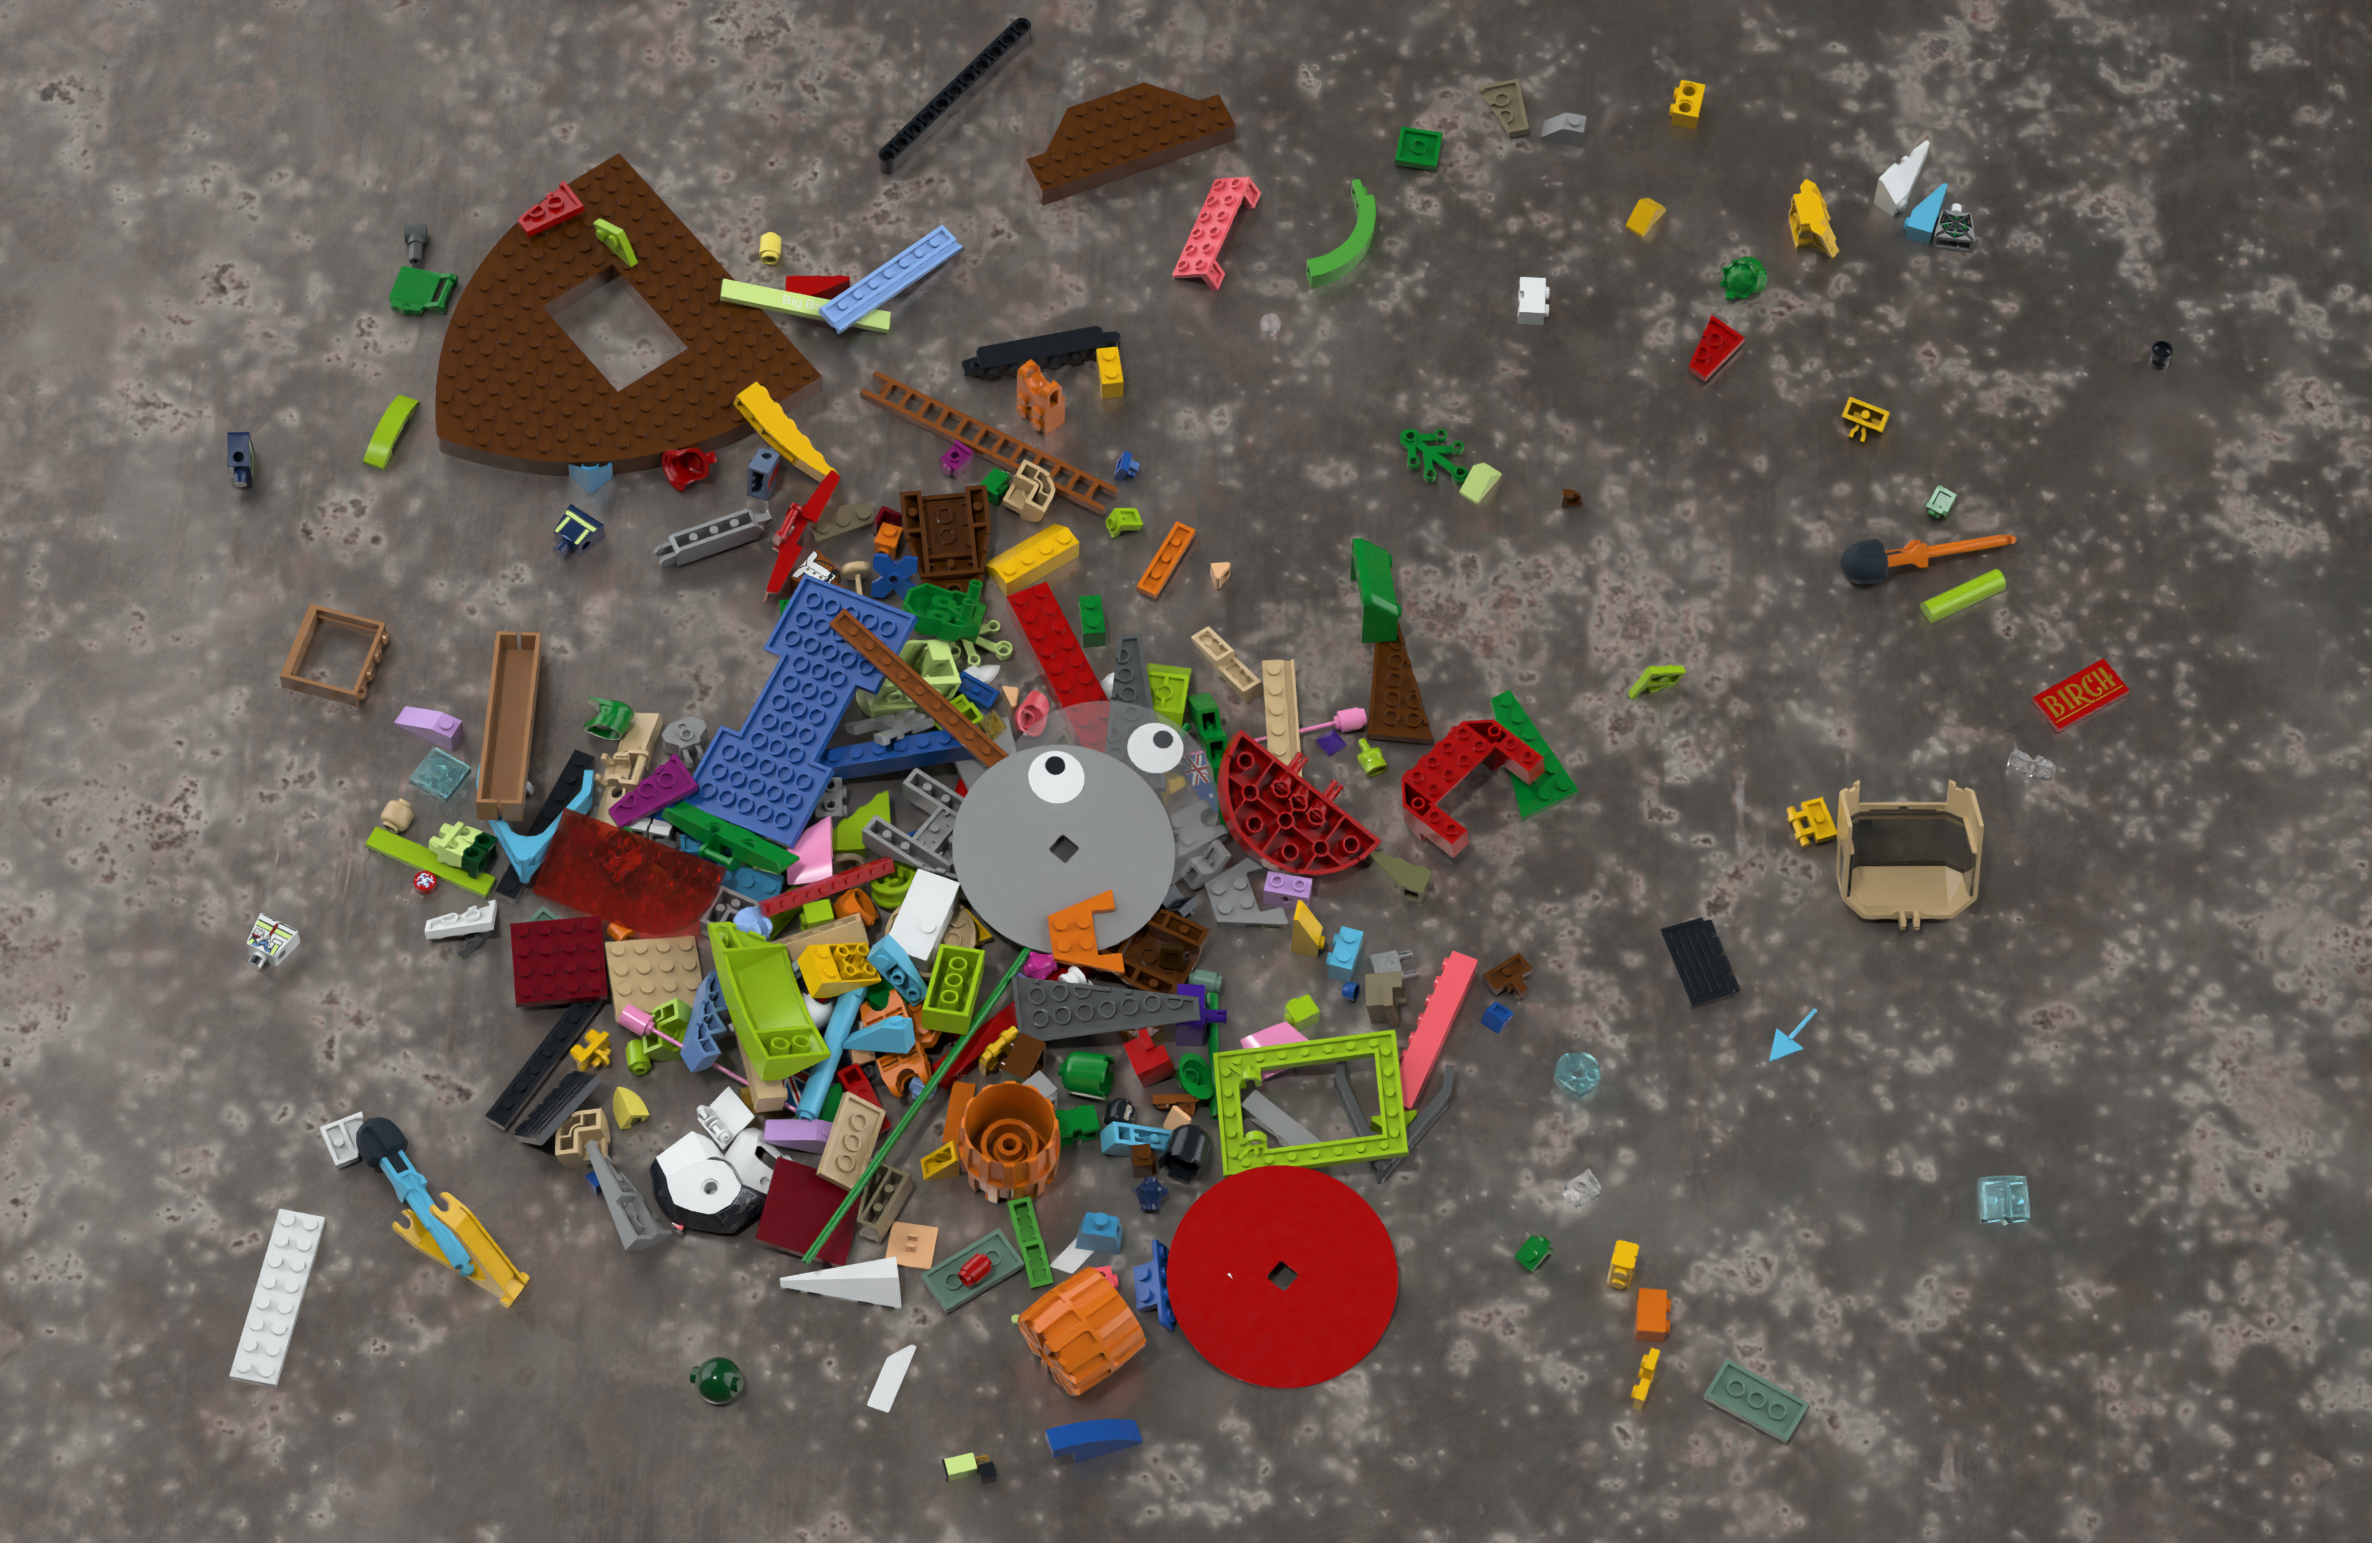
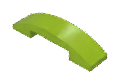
(388, 430)

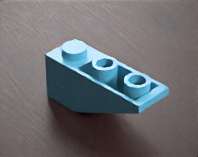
(898, 969)

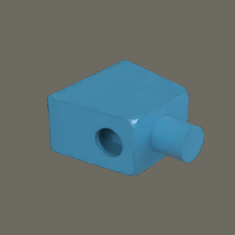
(1099, 1233)

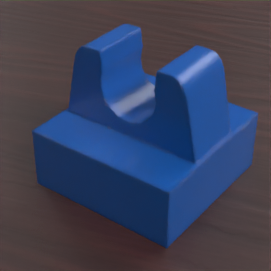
(1125, 466)

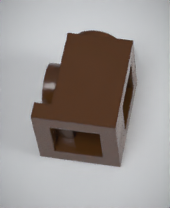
(1143, 1161)

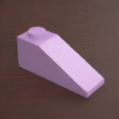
(432, 726)
(798, 1133)

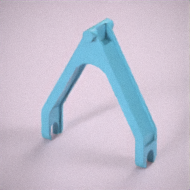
(530, 852)

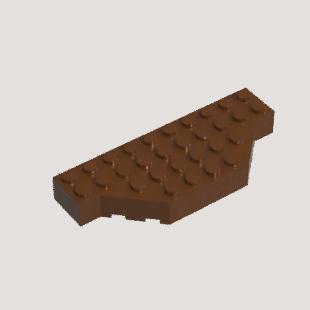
(1124, 137)

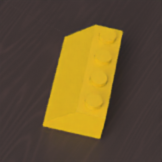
(1033, 558)

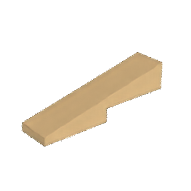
(1223, 659)

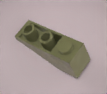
(1404, 878)

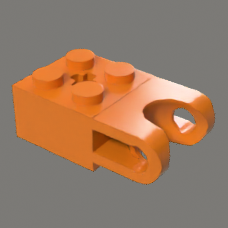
(1039, 399)

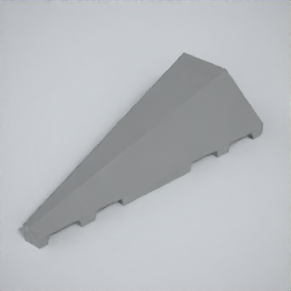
(632, 1218)

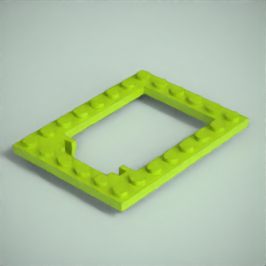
(1238, 1066)

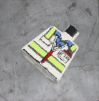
(270, 942)

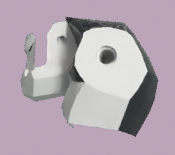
(710, 1189)

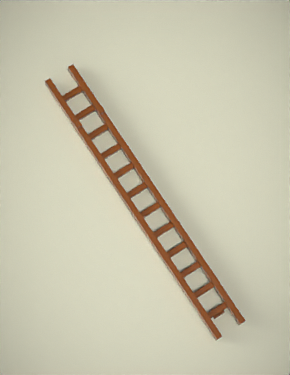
(983, 429)

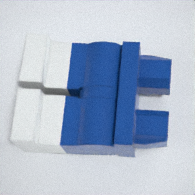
(654, 825)

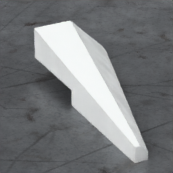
(865, 1282)

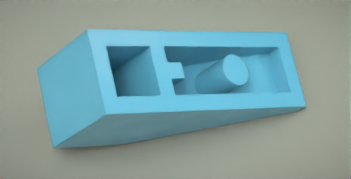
(1924, 217)
(888, 1035)
(1119, 1137)

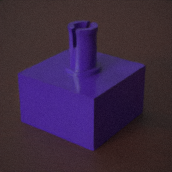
(1192, 1032)

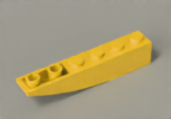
(780, 432)

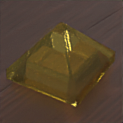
(993, 724)

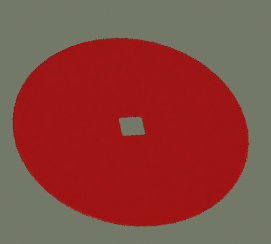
(1246, 1321)

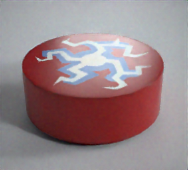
(425, 882)

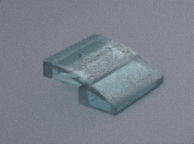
(2003, 1199)

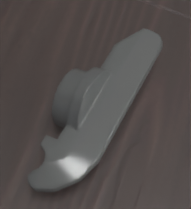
(473, 941)

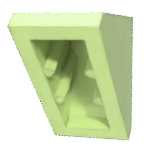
(1479, 482)

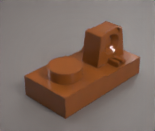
(1185, 1102)

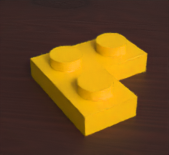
(1646, 1373)

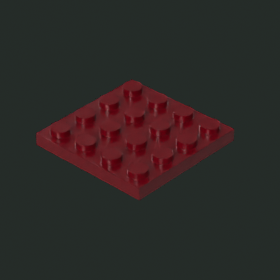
(558, 961)

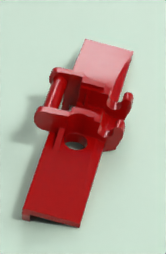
(795, 522)

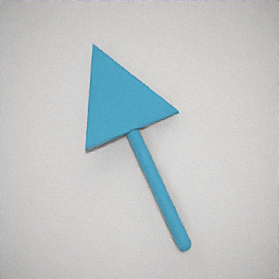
(1785, 1045)

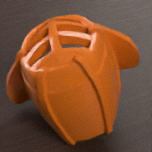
(851, 904)

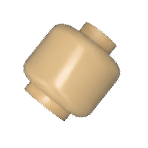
(397, 815)

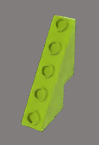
(848, 833)

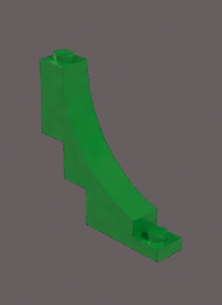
(1213, 740)

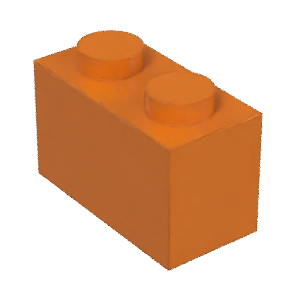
(1651, 1315)

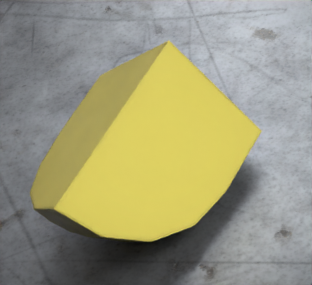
(628, 1108)

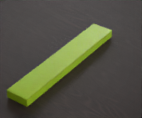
(426, 860)

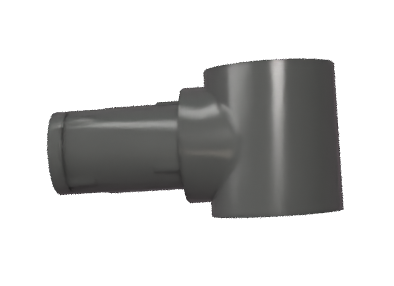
(415, 237)

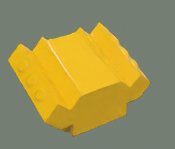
(1811, 220)

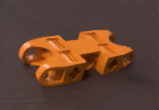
(898, 1067)

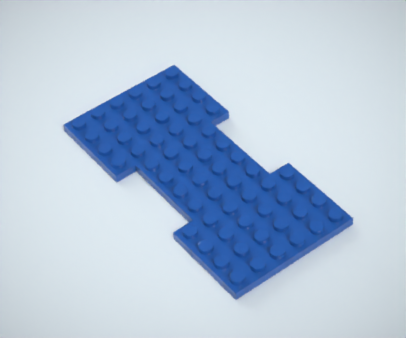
(770, 769)

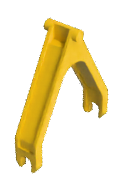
(491, 1266)

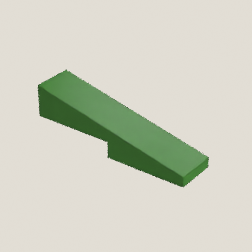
(1030, 1242)

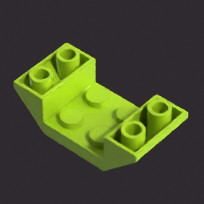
(1169, 690)

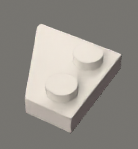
(341, 1139)

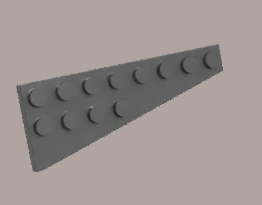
(1130, 673)
(1070, 1010)

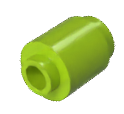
(636, 1059)

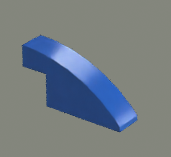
(1092, 1438)

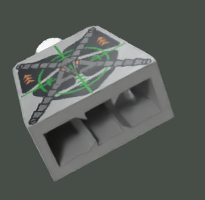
(1954, 230)

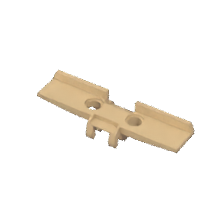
(629, 761)

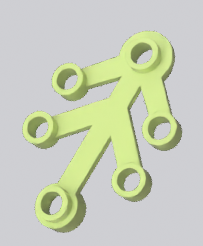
(984, 643)

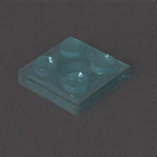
(440, 775)

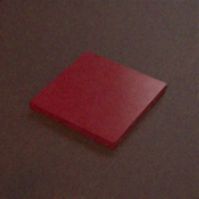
(799, 1209)

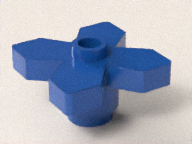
(893, 575)

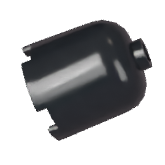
(1186, 1153)

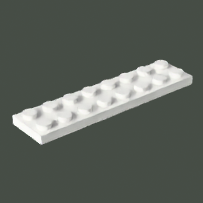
(277, 1298)

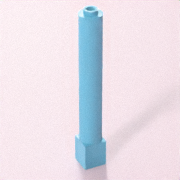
(835, 1035)

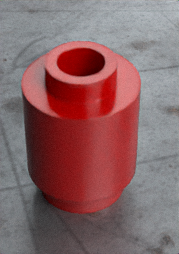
(975, 1270)

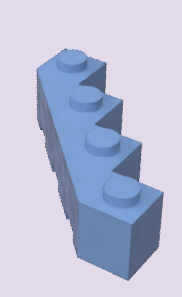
(705, 1025)

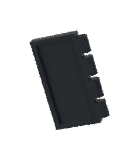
(1698, 962)
(556, 1107)

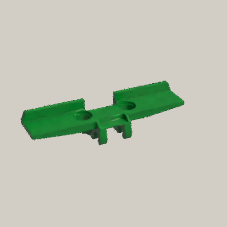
(743, 843)

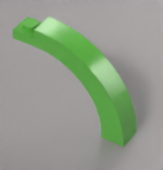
(1342, 260)

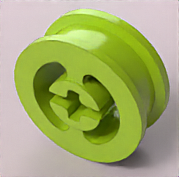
(892, 888)

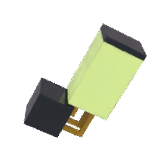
(966, 1466)

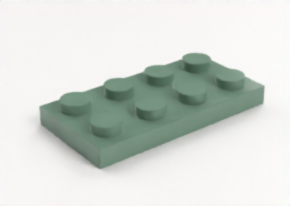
(948, 1288)
(1756, 1401)

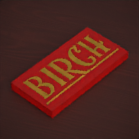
(2080, 695)

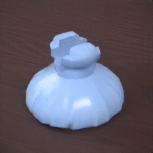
(752, 919)

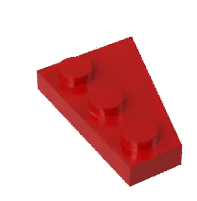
(553, 210)
(1714, 348)

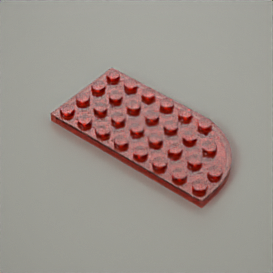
(626, 877)

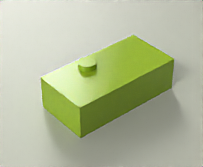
(953, 989)

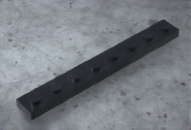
(560, 797)
(542, 1062)

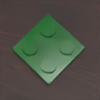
(1418, 148)

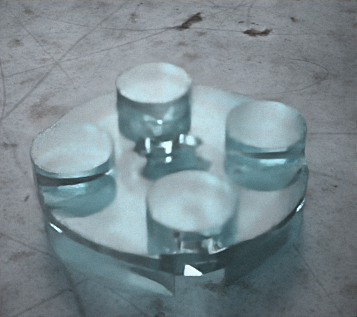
(1577, 1085)

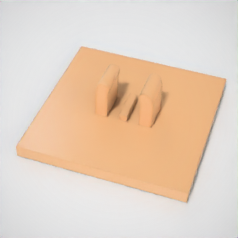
(912, 1245)

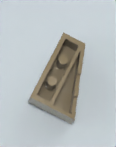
(882, 1201)

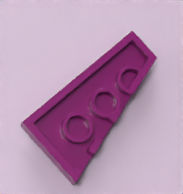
(661, 789)

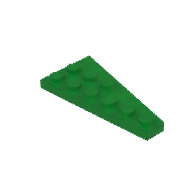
(1554, 783)

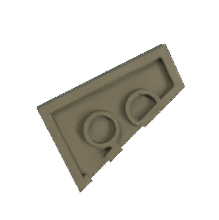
(1507, 105)
(841, 521)

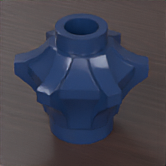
(1150, 1193)

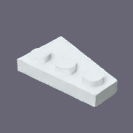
(471, 921)

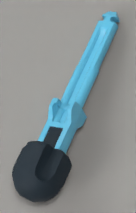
(384, 1148)

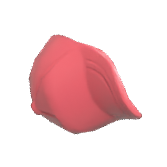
(1031, 711)

